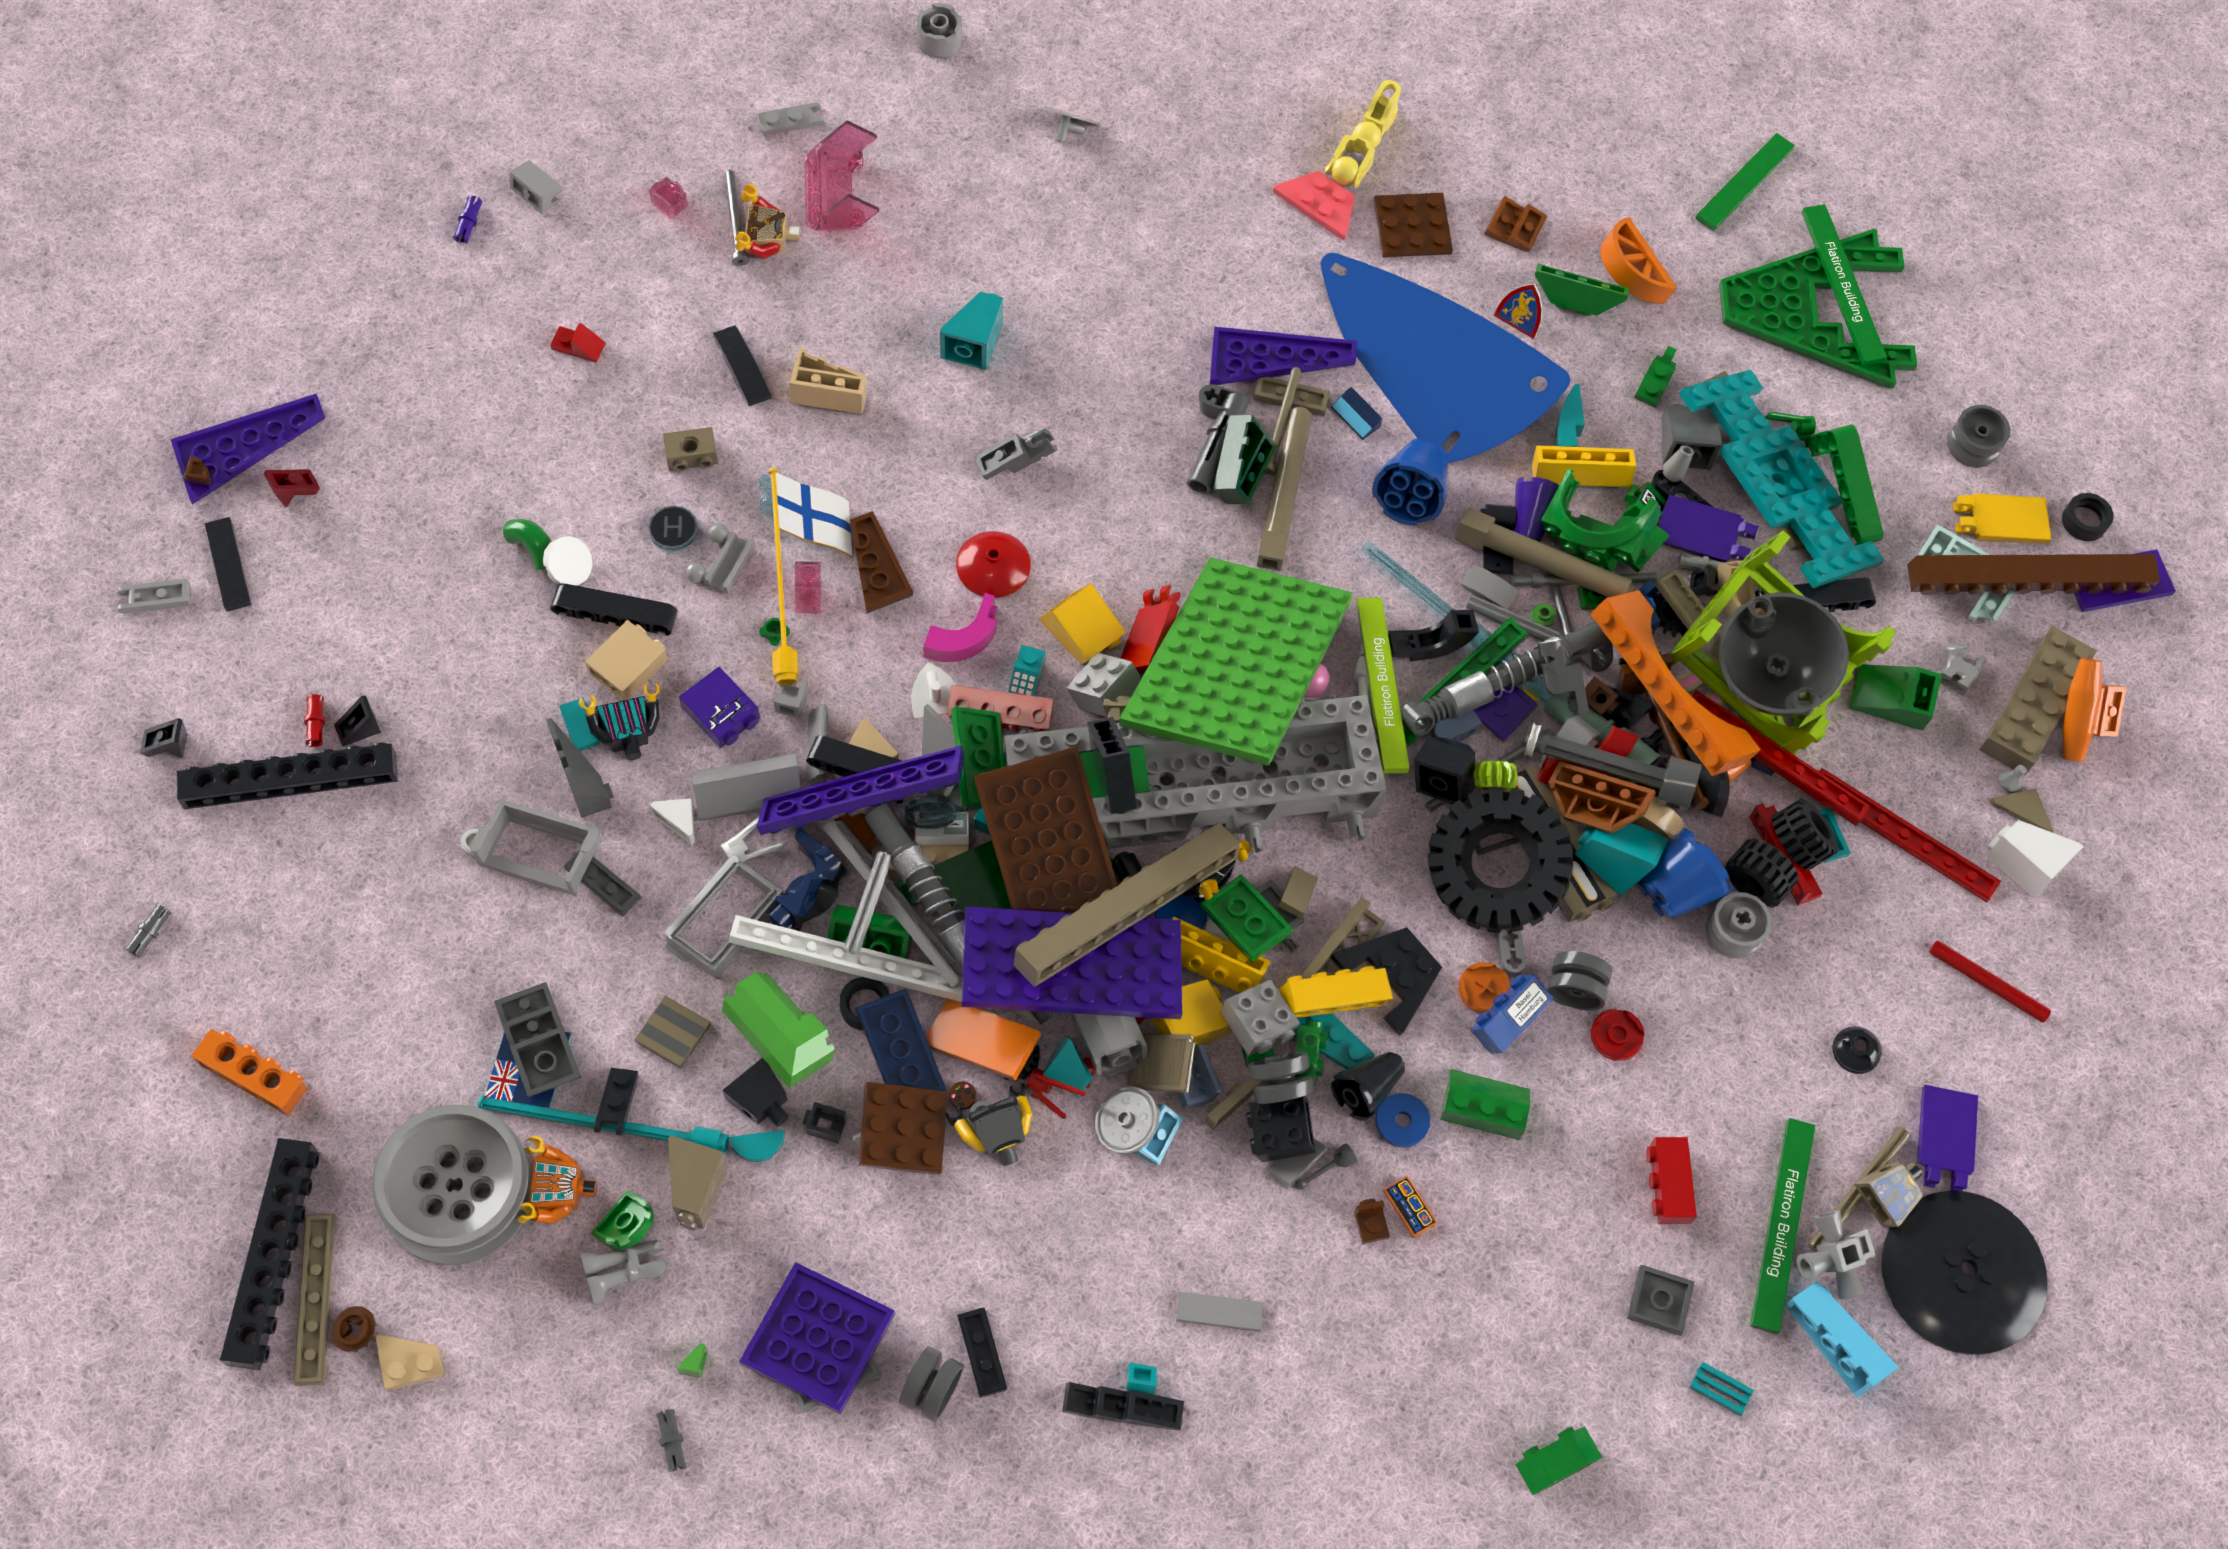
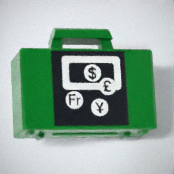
(1638, 498)

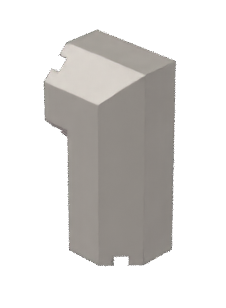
(1111, 1042)

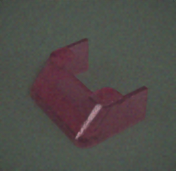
(829, 180)

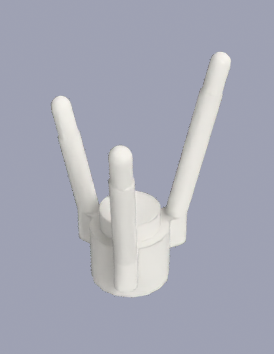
(738, 847)

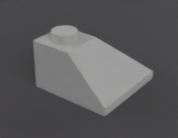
(936, 732)

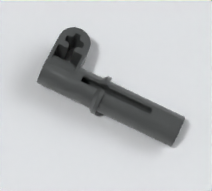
(1210, 403)

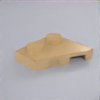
(407, 1361)

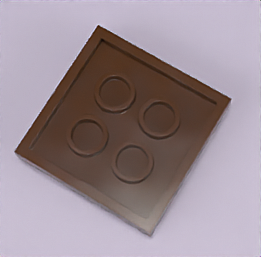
(1413, 225)
(903, 1128)

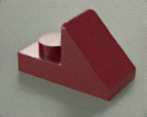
(290, 483)

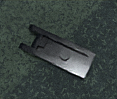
(617, 1099)

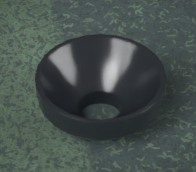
(1849, 1057)

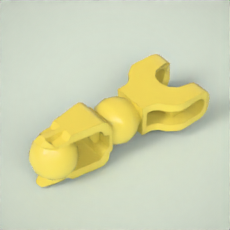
(1365, 137)

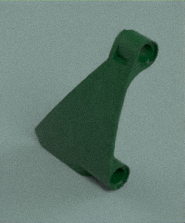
(971, 879)

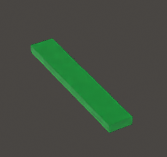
(1745, 182)

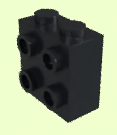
(1281, 1129)

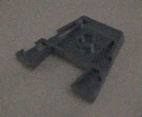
(1407, 966)

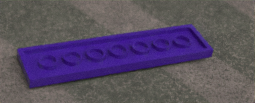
(861, 790)

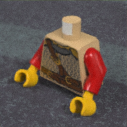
(765, 227)

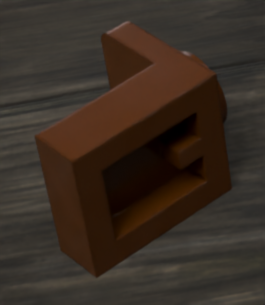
(1371, 1221)

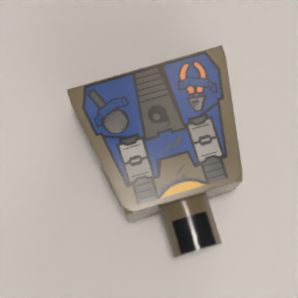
(1891, 1192)

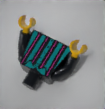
(624, 723)

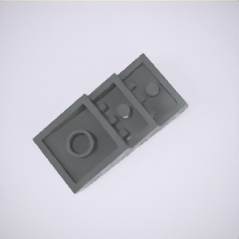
(537, 1039)

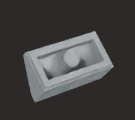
(1290, 1169)

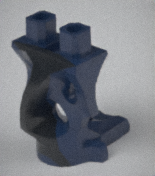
(813, 892)

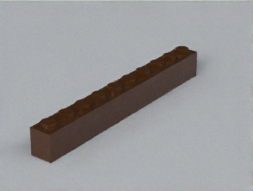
(2033, 573)

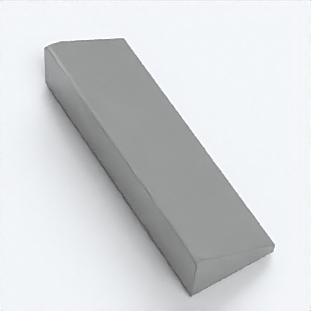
(816, 726)

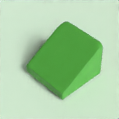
(694, 1362)

